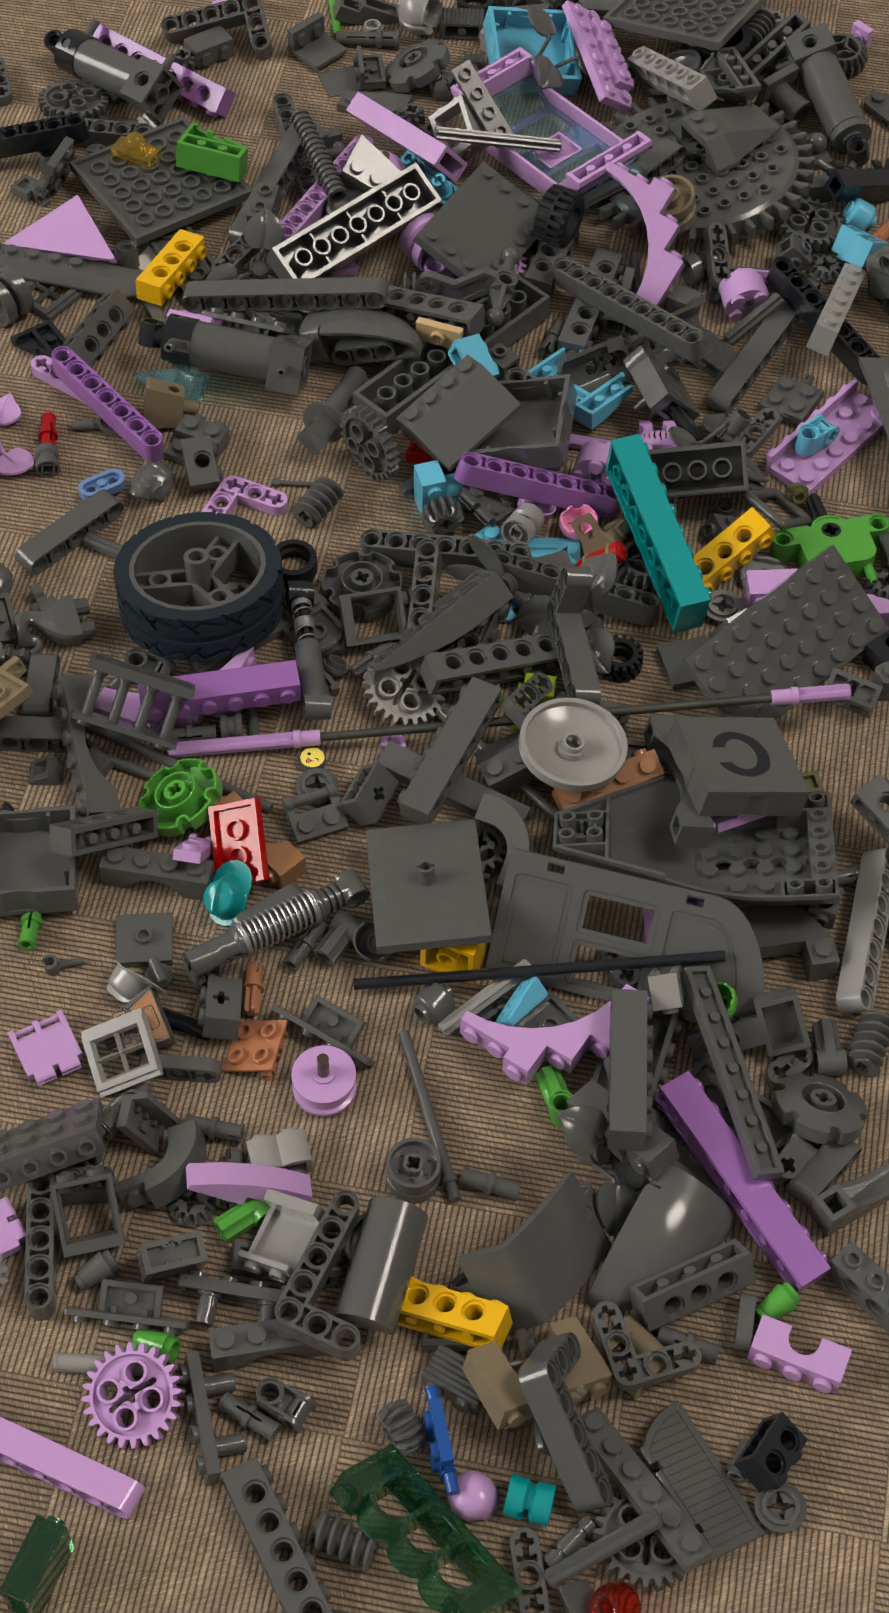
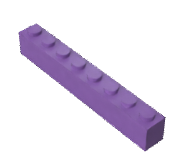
(753, 1201)

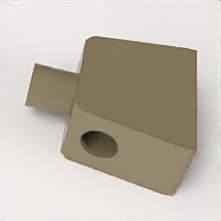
(166, 403)

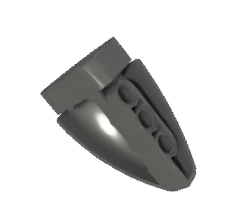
(359, 336)
(667, 1225)

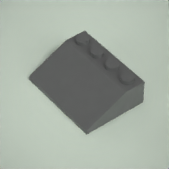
(458, 412)

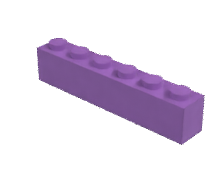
(232, 690)

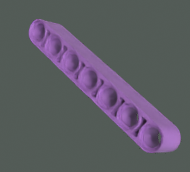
(108, 404)
(535, 484)

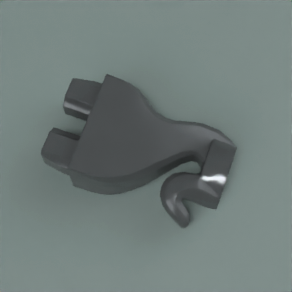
(57, 623)

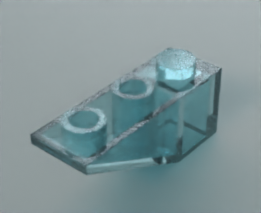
(188, 376)

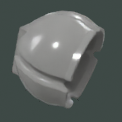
(419, 15)

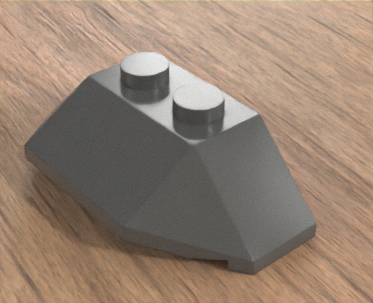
(730, 76)

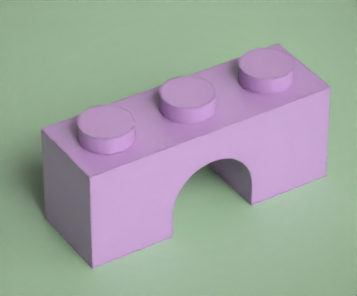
(821, 1369)

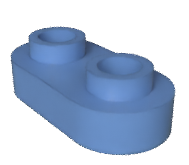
(111, 480)

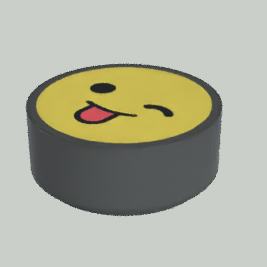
(312, 758)

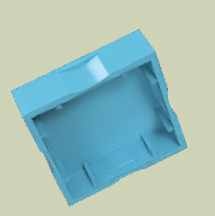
(510, 28)

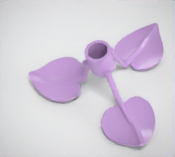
(17, 459)

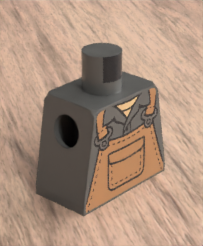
(157, 1019)

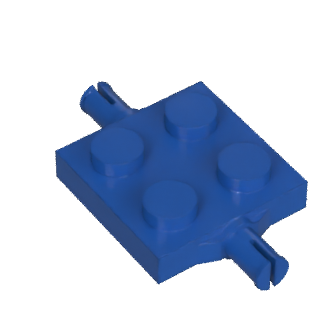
(440, 1447)

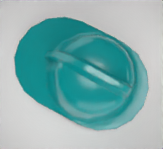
(228, 892)

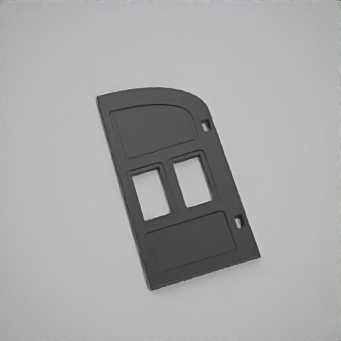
(546, 910)

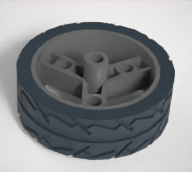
(187, 564)

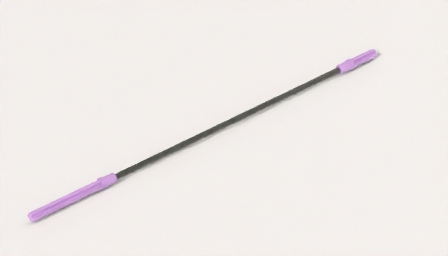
(314, 737)

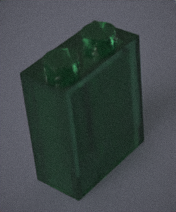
(37, 1566)

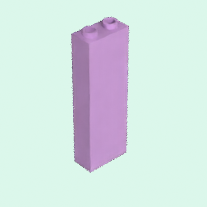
(407, 136)

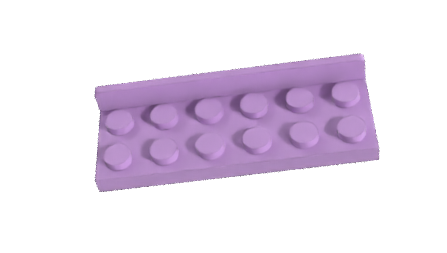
(858, 425)

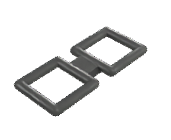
(758, 492)

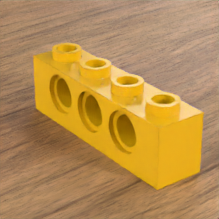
(170, 267)
(748, 525)
(459, 1322)

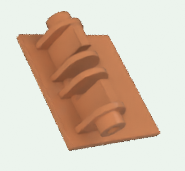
(257, 1047)

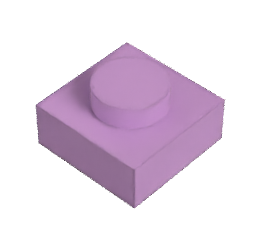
(863, 31)

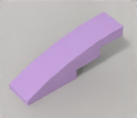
(242, 1180)

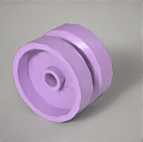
(409, 247)

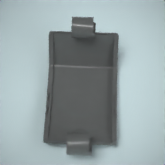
(542, 1259)

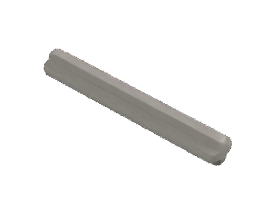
(480, 1001)

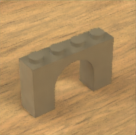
(500, 1387)

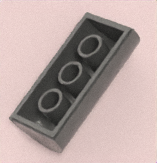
(702, 468)
(382, 1264)

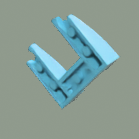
(590, 407)

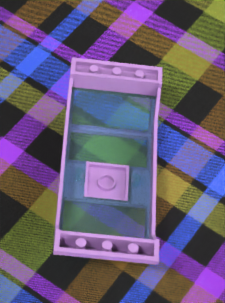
(547, 114)

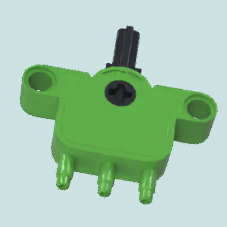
(853, 539)

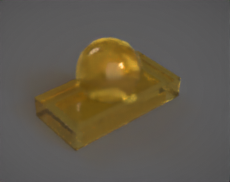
(135, 149)

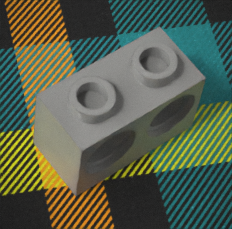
(667, 989)

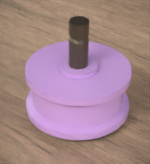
(324, 1080)

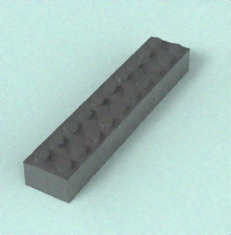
(409, 378)

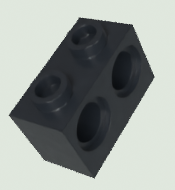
(771, 1452)

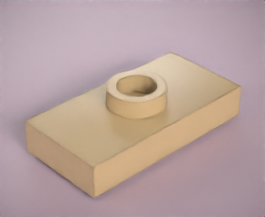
(437, 332)

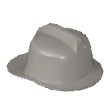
(127, 985)

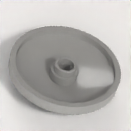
(573, 744)

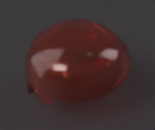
(615, 1598)

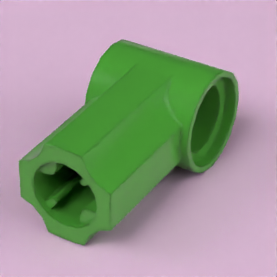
(553, 1091)
(241, 1219)

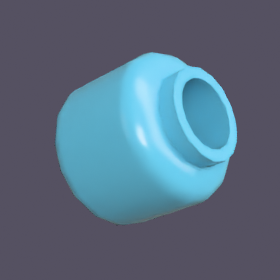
(860, 214)

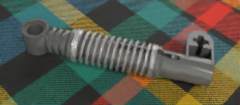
(242, 939)

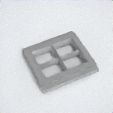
(129, 1078)

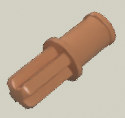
(252, 988)

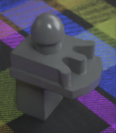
(329, 136)

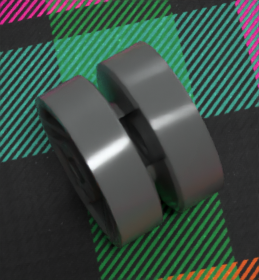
(413, 1170)

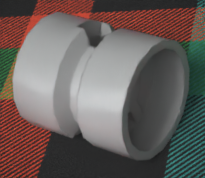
(523, 523)

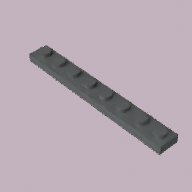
(732, 1073)

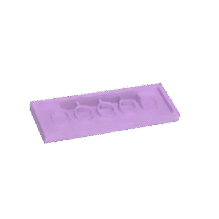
(601, 56)

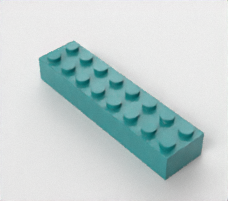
(657, 533)

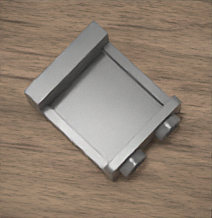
(282, 1236)

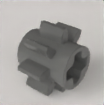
(185, 58)
(413, 114)

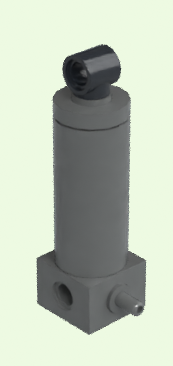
(829, 91)

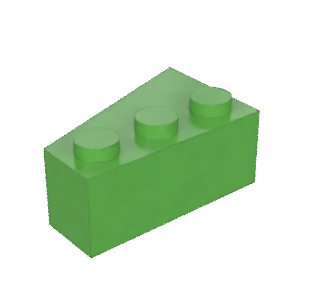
(211, 155)

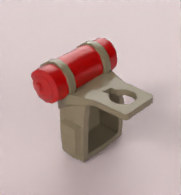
(603, 539)

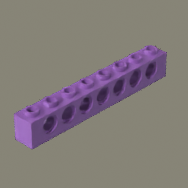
(220, 97)

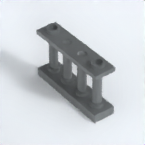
(127, 675)

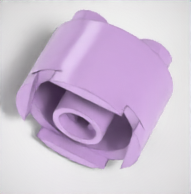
(742, 293)
(592, 461)

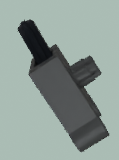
(662, 391)

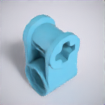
(815, 435)

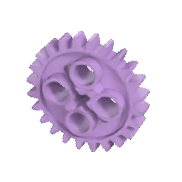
(147, 1420)

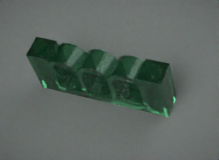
(390, 1472)

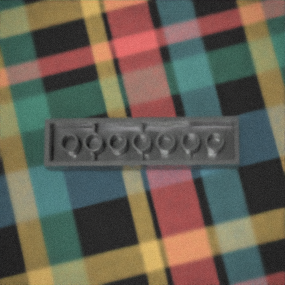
(355, 227)

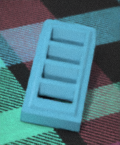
(523, 1000)

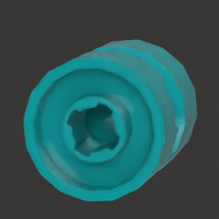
(529, 1500)

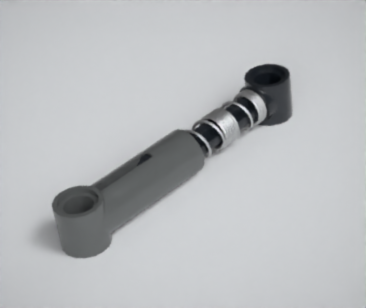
(315, 700)

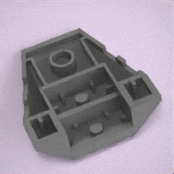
(727, 133)

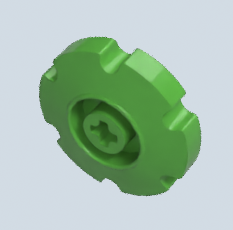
(182, 795)

